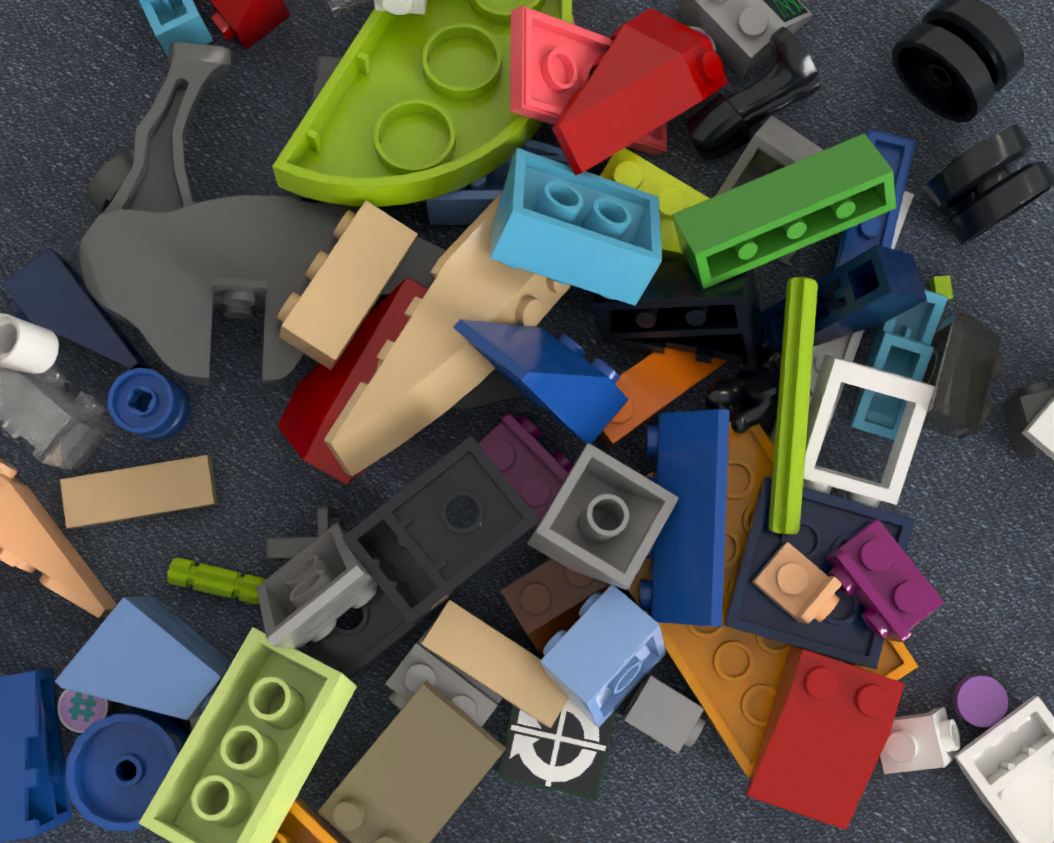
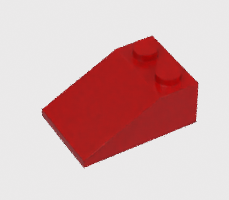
(823, 737)

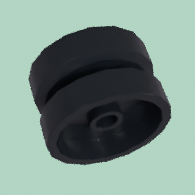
(958, 58)
(986, 181)

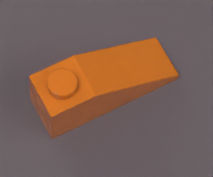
(653, 387)

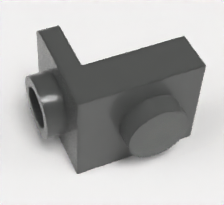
(287, 548)

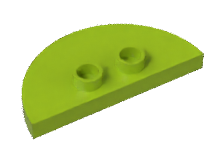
(413, 107)

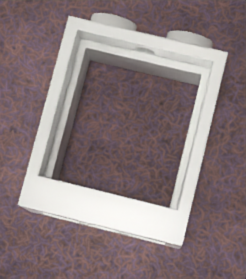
(863, 491)

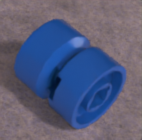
(148, 404)

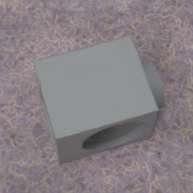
(664, 714)

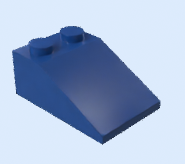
(550, 374)

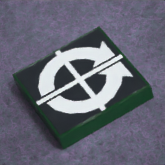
(557, 758)

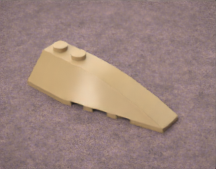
(430, 361)

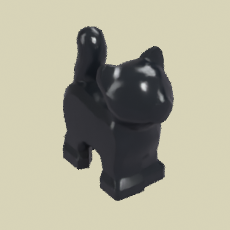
(749, 390)

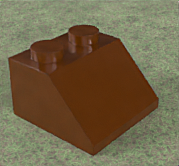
(550, 600)

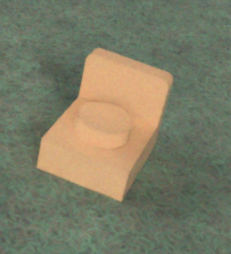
(798, 585)

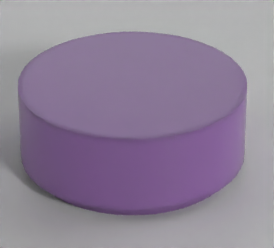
(980, 700)

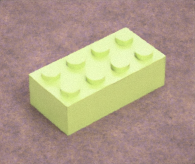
(250, 747)

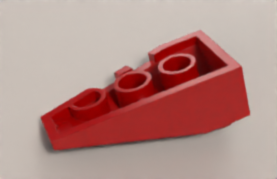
(326, 392)

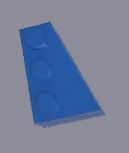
(31, 757)

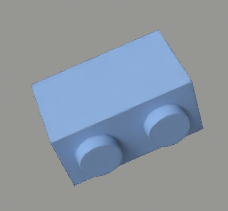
(604, 653)

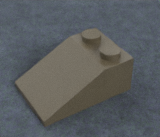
(413, 774)

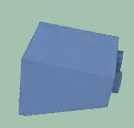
(147, 661)

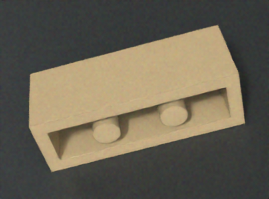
(345, 283)

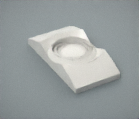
(1015, 771)

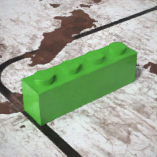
(785, 210)

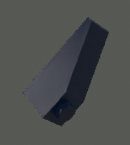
(856, 296)
(57, 299)

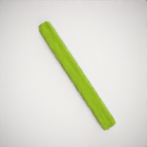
(793, 405)

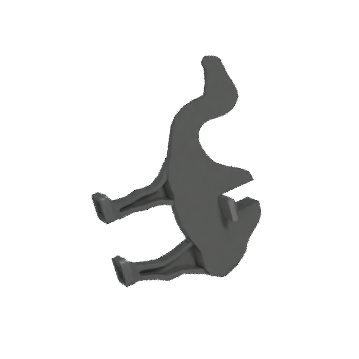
(174, 261)

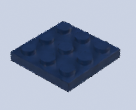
(824, 526)

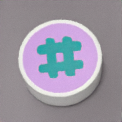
(80, 710)

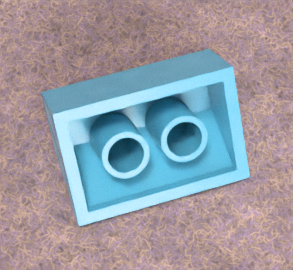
(577, 228)

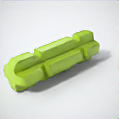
(214, 580)

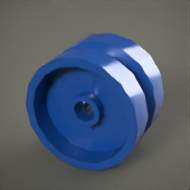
(104, 760)

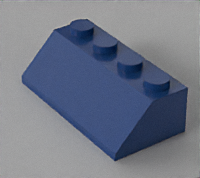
(690, 548)

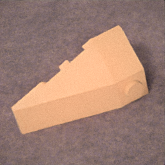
(35, 542)

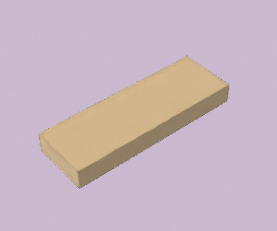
(138, 492)
(494, 662)

